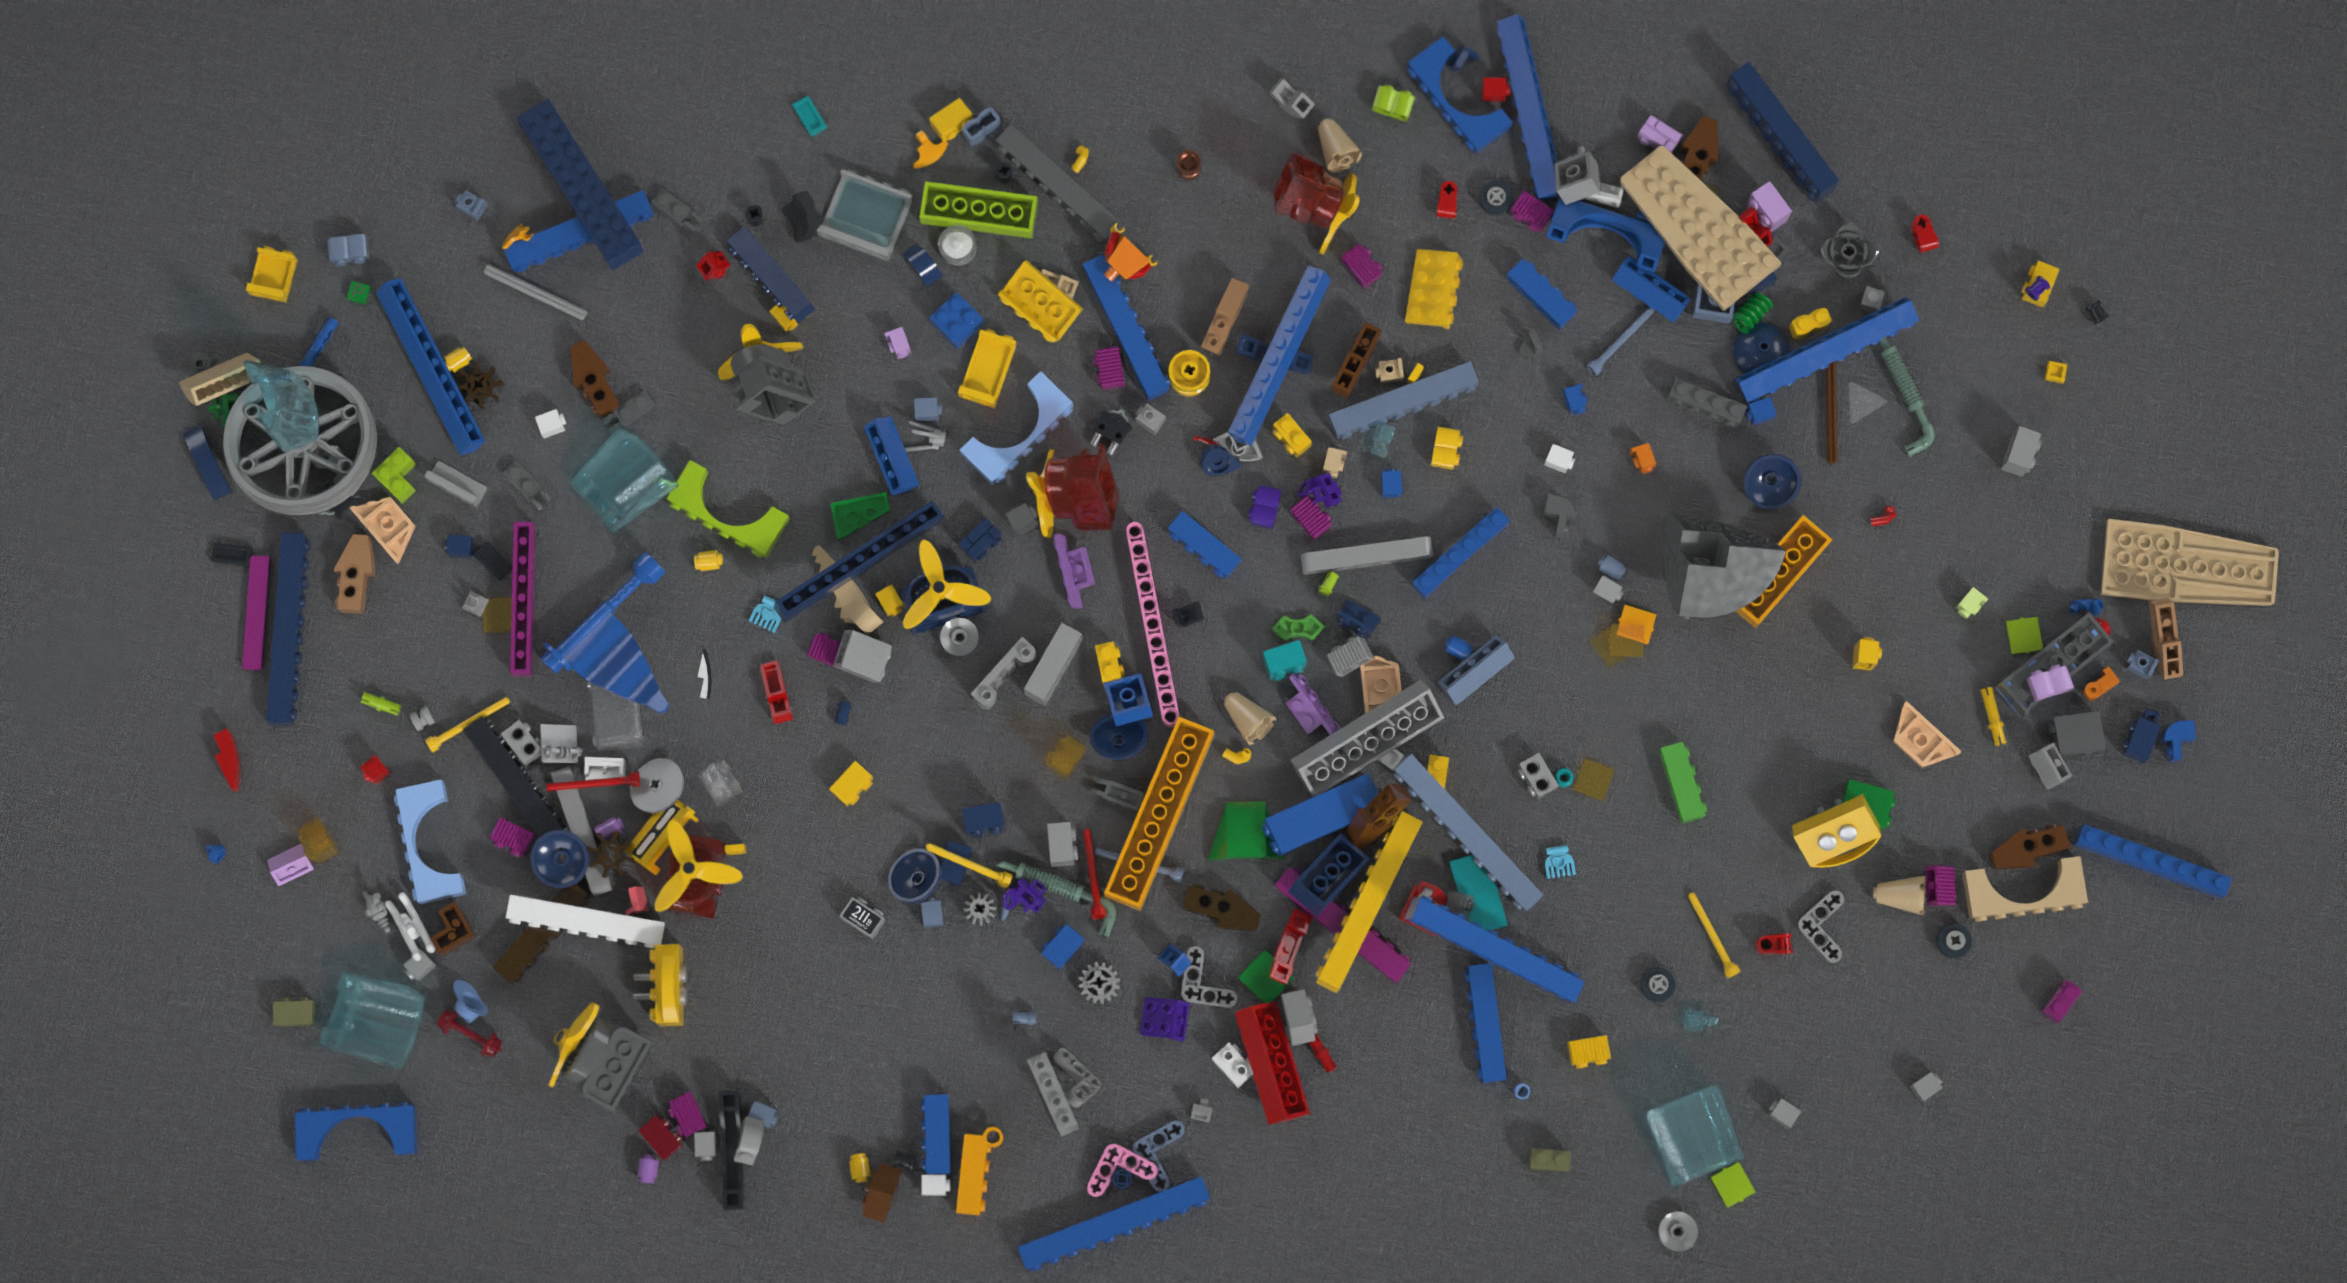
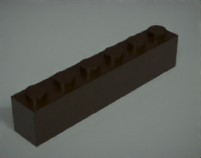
(536, 940)

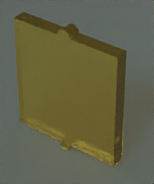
(497, 615)
(1626, 640)
(1602, 647)
(1594, 779)

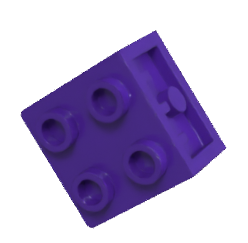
(1164, 1018)

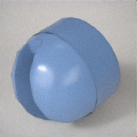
(1524, 1093)

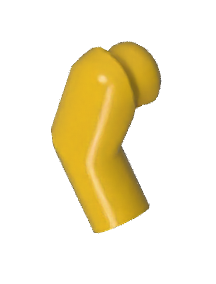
(1081, 160)
(1239, 757)

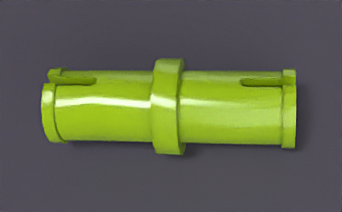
(380, 703)

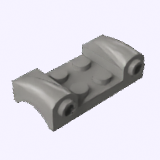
(1021, 653)

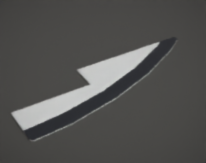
(705, 672)

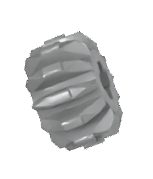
(981, 902)

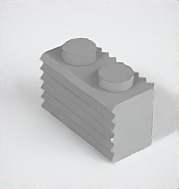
(1349, 656)
(2050, 766)

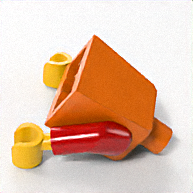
(1125, 257)

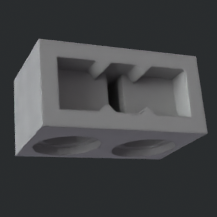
(519, 745)
(1542, 774)

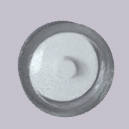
(957, 245)

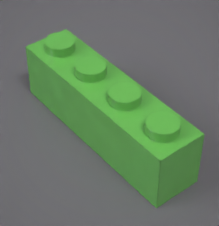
(1682, 782)

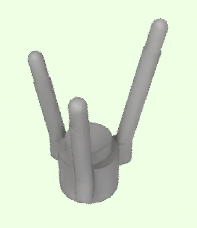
(935, 436)

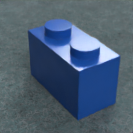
(1062, 946)

